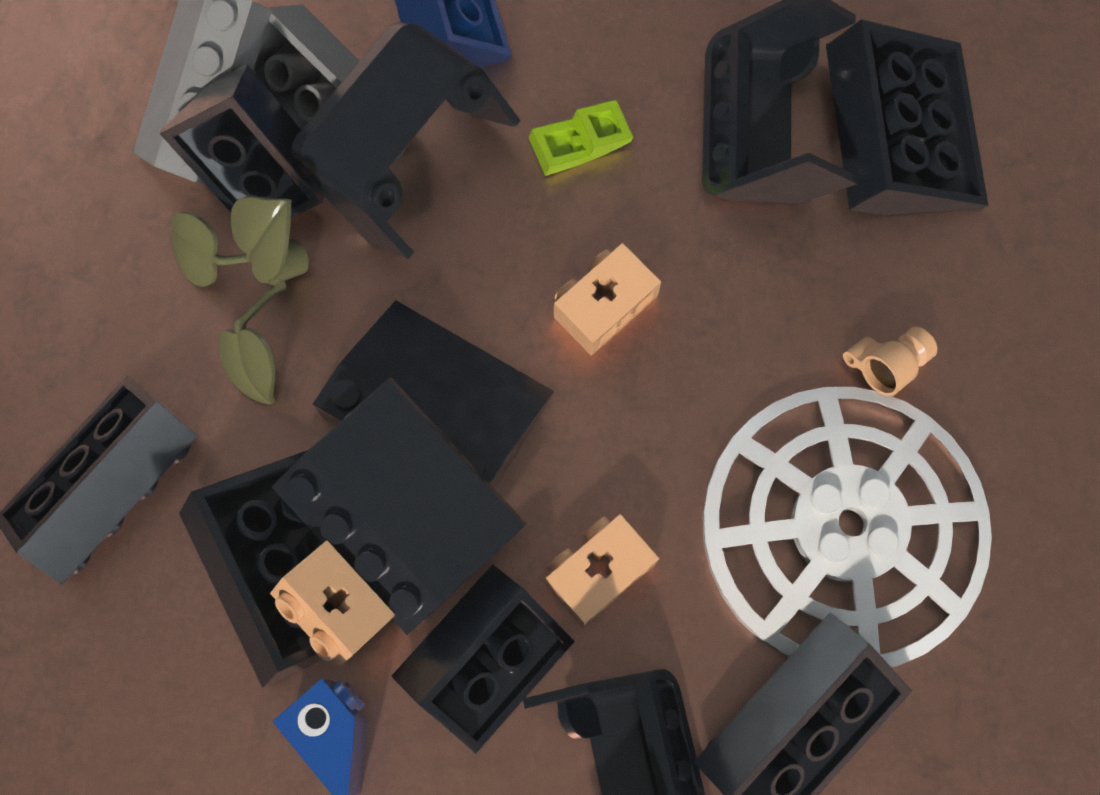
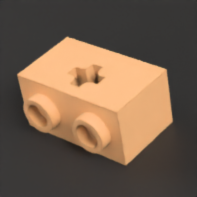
(596, 321)
(628, 561)
(324, 579)

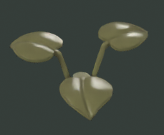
(263, 233)

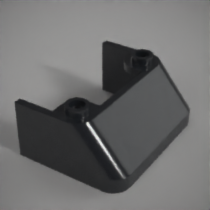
(750, 104)
(377, 115)
(634, 732)

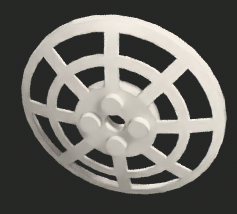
(817, 530)

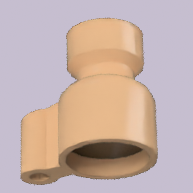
(894, 363)

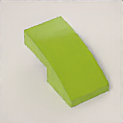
(583, 138)

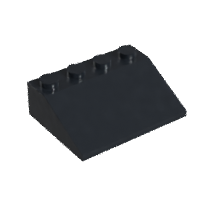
(905, 121)
(462, 389)
(399, 504)
(247, 547)

